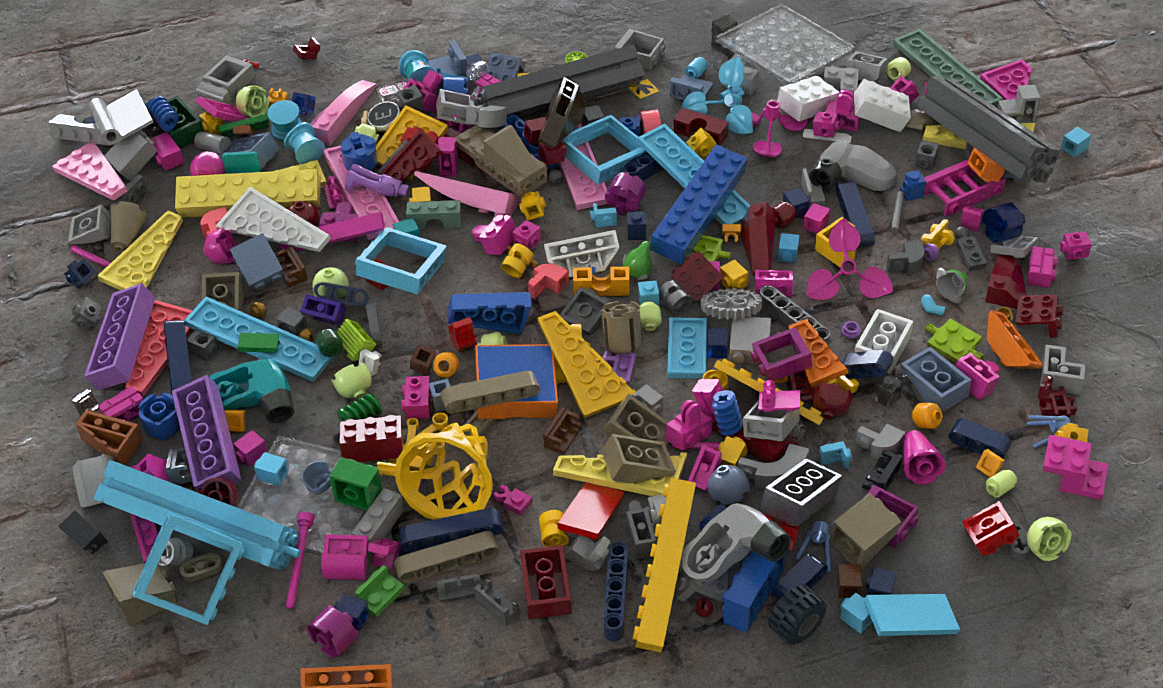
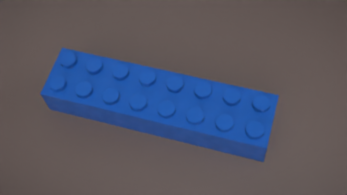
(698, 204)

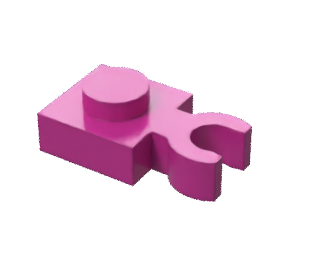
(514, 501)

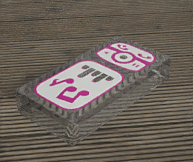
(390, 91)

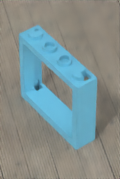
(593, 130)
(395, 277)
(154, 558)

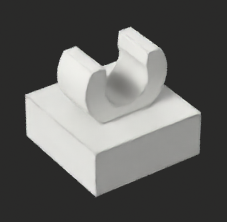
(371, 360)

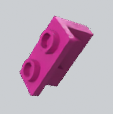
(776, 278)

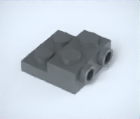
(585, 310)

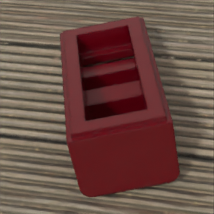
(791, 380)

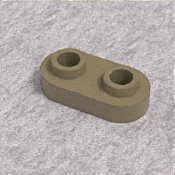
(201, 567)

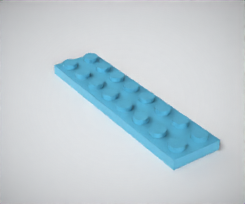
(682, 165)
(227, 323)

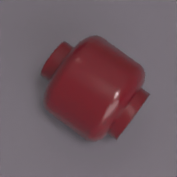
(785, 214)

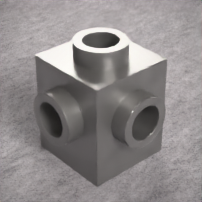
(86, 314)

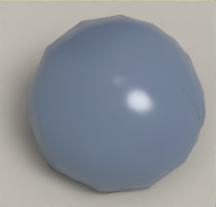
(317, 477)

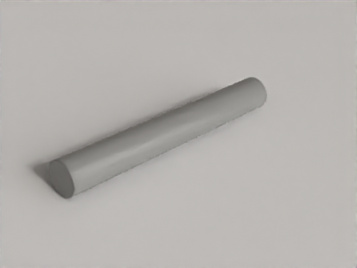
(897, 211)

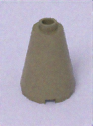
(125, 224)

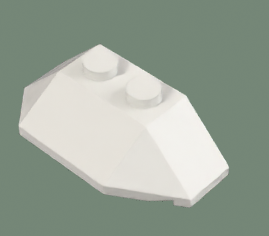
(583, 251)

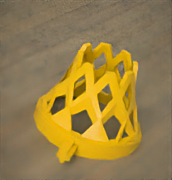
(409, 481)

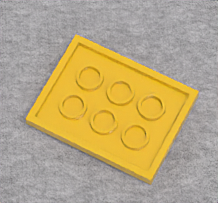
(407, 118)

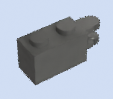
(640, 530)

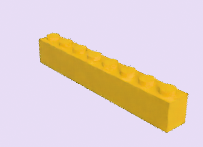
(665, 565)

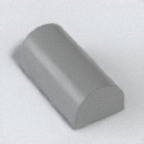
(213, 92)
(211, 142)

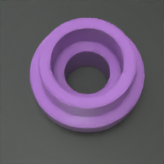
(930, 252)
(851, 330)

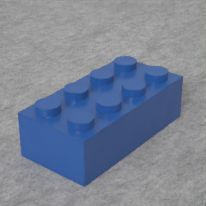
(750, 591)

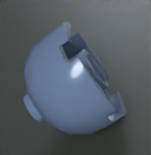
(728, 484)

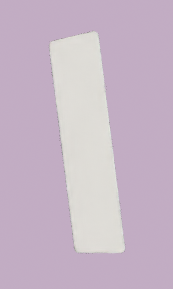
(808, 133)

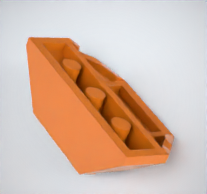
(1010, 344)
(348, 677)

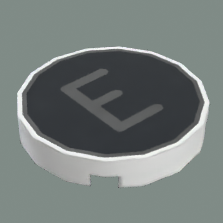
(383, 115)

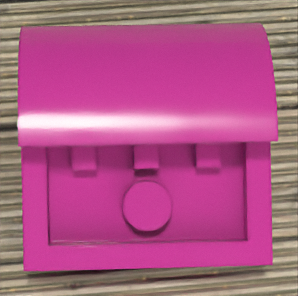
(345, 557)

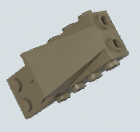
(504, 158)

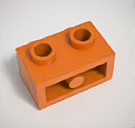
(985, 167)

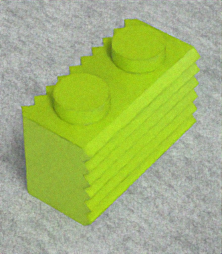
(355, 339)

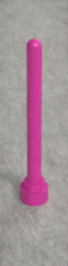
(304, 521)

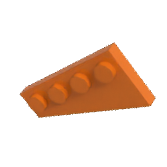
(825, 363)

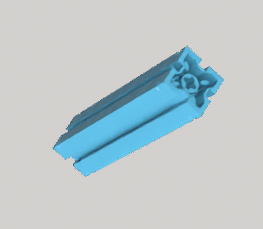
(154, 497)

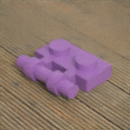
(622, 364)

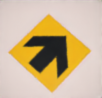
(644, 89)

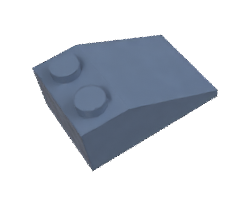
(260, 143)
(937, 379)

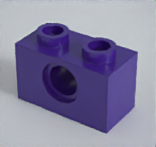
(323, 310)

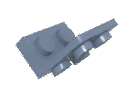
(454, 63)
(504, 66)
(686, 85)

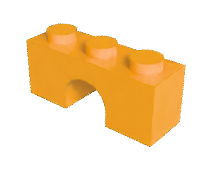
(613, 285)

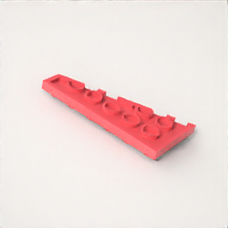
(152, 352)

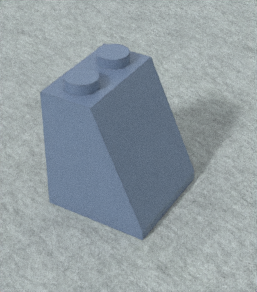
(257, 262)

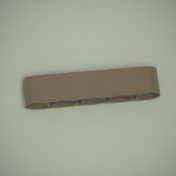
(490, 391)
(445, 557)

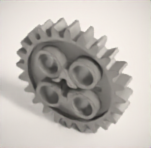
(731, 303)

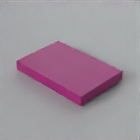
(220, 110)

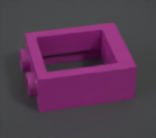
(787, 366)
(899, 507)

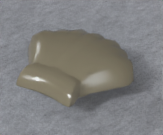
(919, 119)

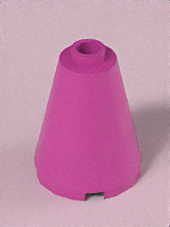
(921, 459)

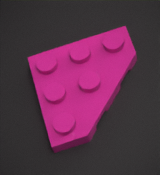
(1008, 78)

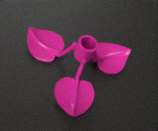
(771, 113)
(823, 286)

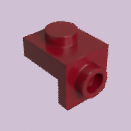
(307, 51)

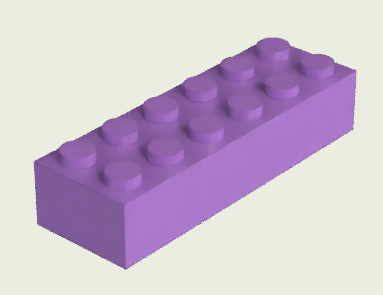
(120, 337)
(205, 432)

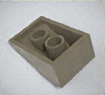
(224, 288)
(637, 421)
(636, 459)

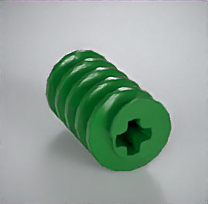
(360, 409)

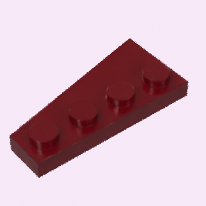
(412, 156)

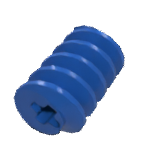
(162, 113)
(727, 412)

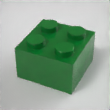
(355, 483)

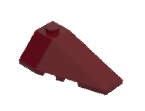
(758, 235)
(1006, 282)
(762, 449)

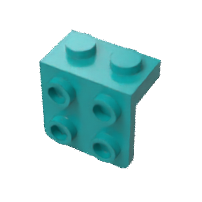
(241, 162)

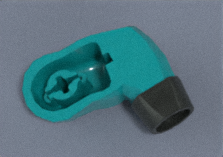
(256, 384)

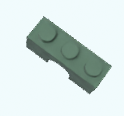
(446, 211)

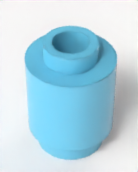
(696, 67)

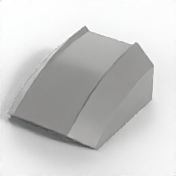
(869, 66)
(90, 226)
(88, 476)

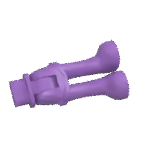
(381, 184)

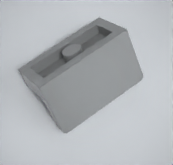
(813, 192)

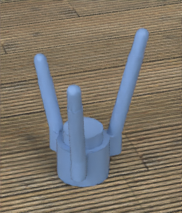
(1054, 422)
(819, 535)

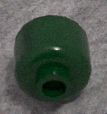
(329, 343)

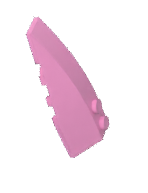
(339, 113)
(473, 195)

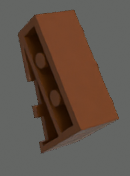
(110, 435)

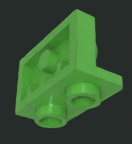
(379, 591)

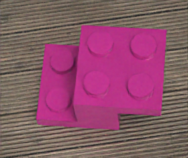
(1072, 461)

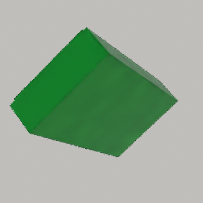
(258, 342)

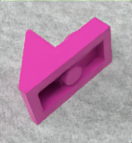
(972, 218)
(706, 463)
(384, 552)

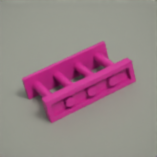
(956, 173)

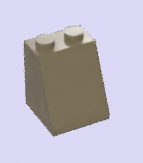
(864, 530)
(122, 583)

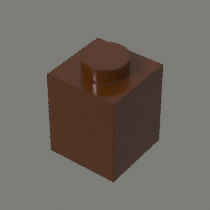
(422, 360)
(849, 580)

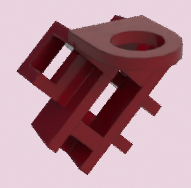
(1052, 407)

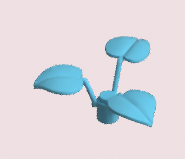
(740, 118)

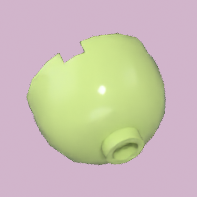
(252, 101)
(331, 275)
(353, 381)
(1048, 537)

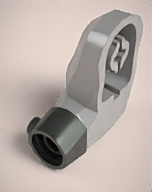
(855, 164)
(730, 539)

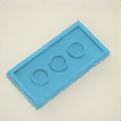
(687, 348)
(911, 614)

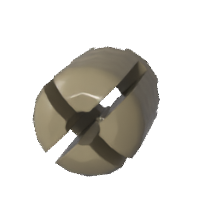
(622, 327)

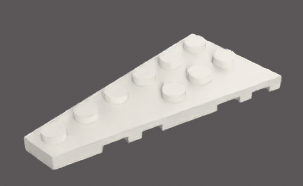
(259, 214)

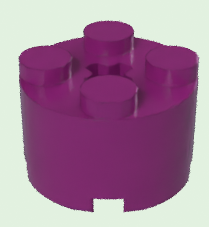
(625, 193)
(333, 631)

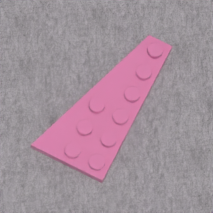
(91, 170)

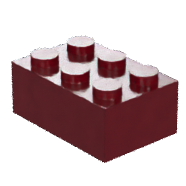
(371, 438)
(545, 582)

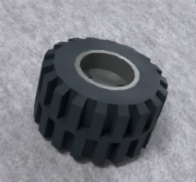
(797, 615)

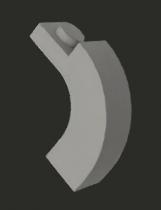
(766, 473)

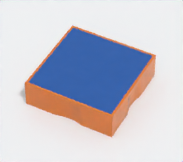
(509, 359)

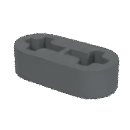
(1021, 541)

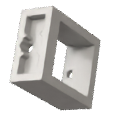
(644, 41)
(243, 71)
(453, 103)
(769, 425)

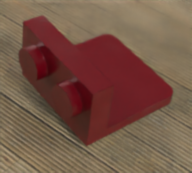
(697, 276)
(1041, 310)

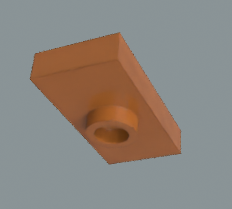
(243, 131)

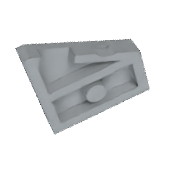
(1016, 247)

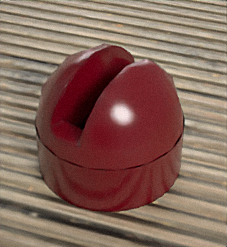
(708, 607)

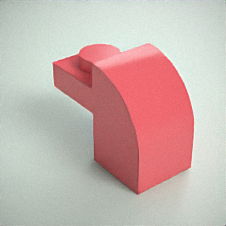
(649, 120)
(210, 220)
(550, 277)

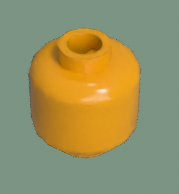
(439, 364)
(927, 415)

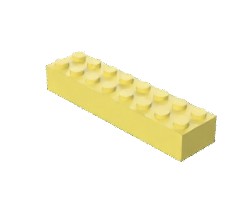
(209, 192)

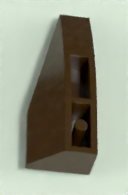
(563, 114)

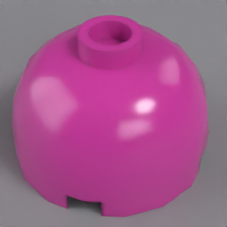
(207, 164)
(218, 246)

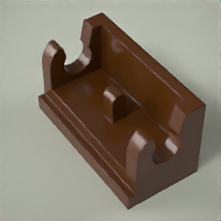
(292, 267)
(562, 431)

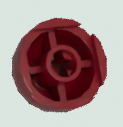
(306, 211)
(831, 400)
(221, 490)

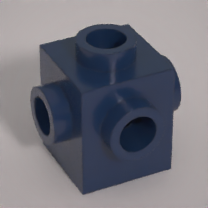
(79, 273)

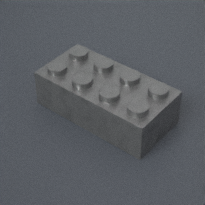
(800, 492)

